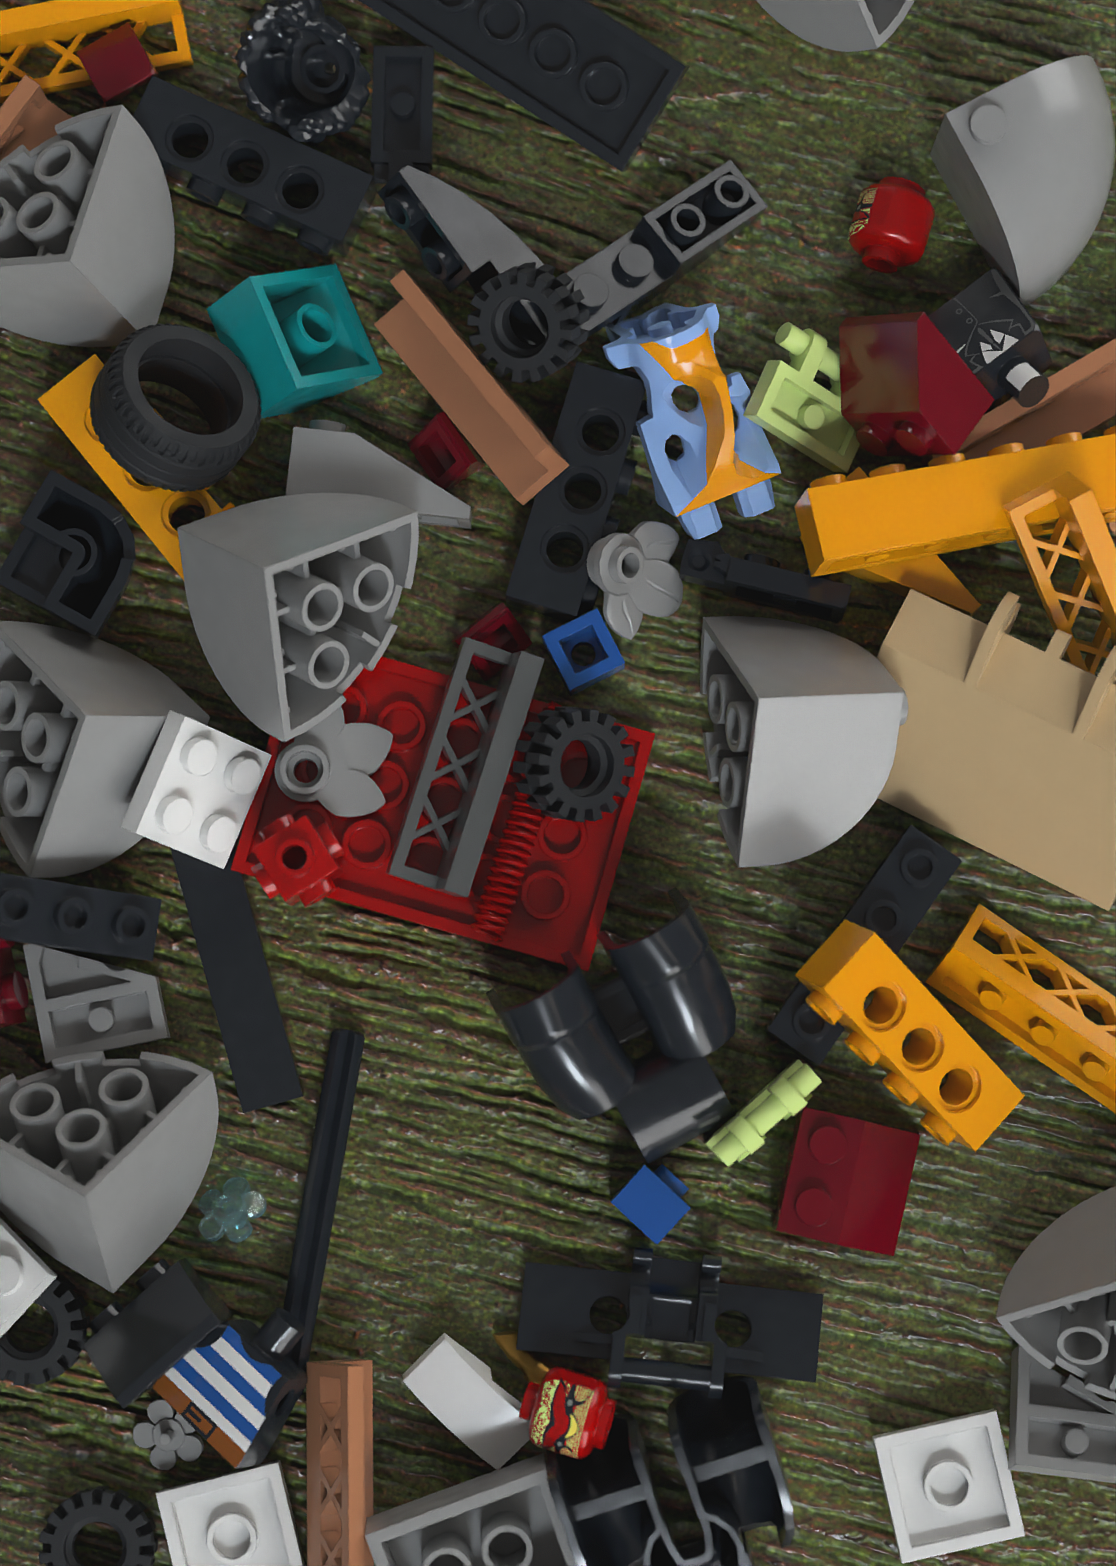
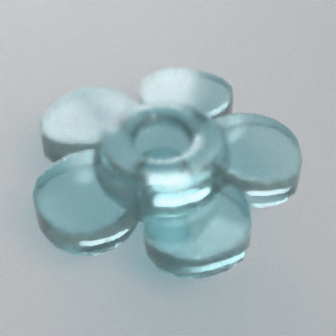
(230, 1212)

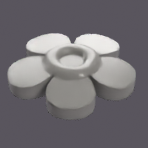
(169, 1433)

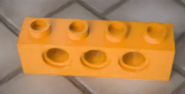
(148, 505)
(976, 1089)

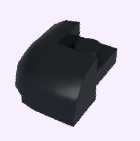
(71, 555)

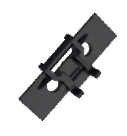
(670, 1304)

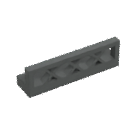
(486, 775)

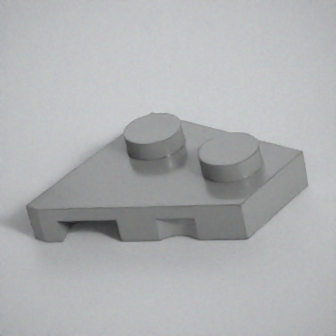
(92, 1004)
(1058, 1424)

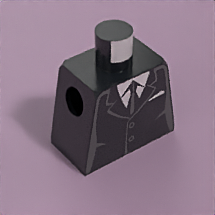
(997, 340)

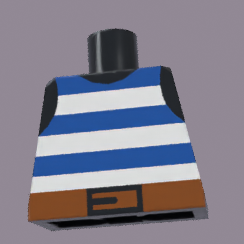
(239, 1385)

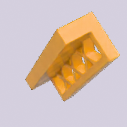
(78, 20)
(1095, 552)
(1035, 1019)

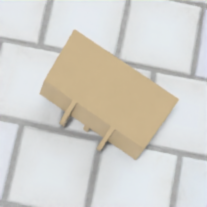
(1006, 743)

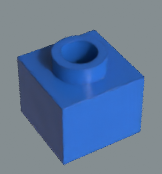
(588, 631)
(652, 1201)

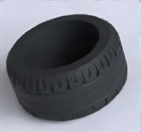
(148, 443)

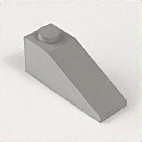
(342, 462)

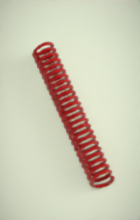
(487, 915)

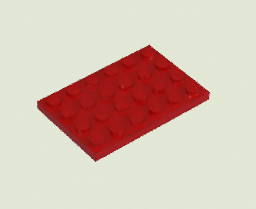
(569, 867)

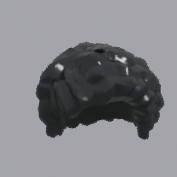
(290, 70)

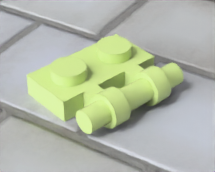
(800, 409)
(777, 1100)

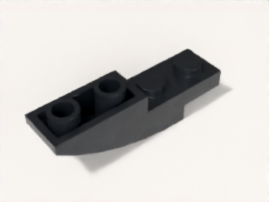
(461, 241)
(665, 246)

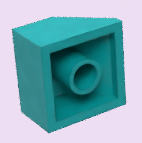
(296, 337)

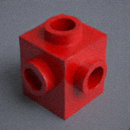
(311, 881)

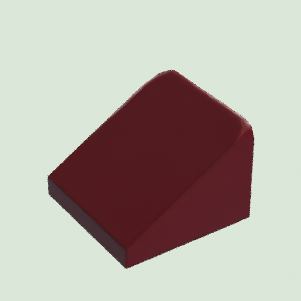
(117, 64)

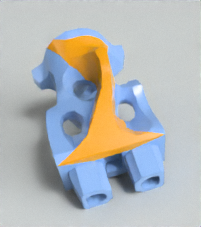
(673, 349)

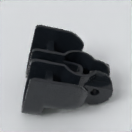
(689, 1014)
(729, 1469)

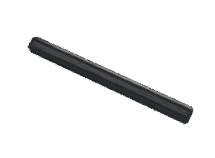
(322, 1185)

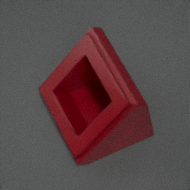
(445, 452)
(496, 629)

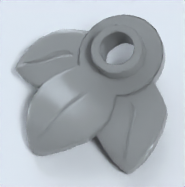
(636, 575)
(344, 762)

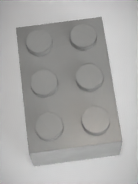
(480, 1522)

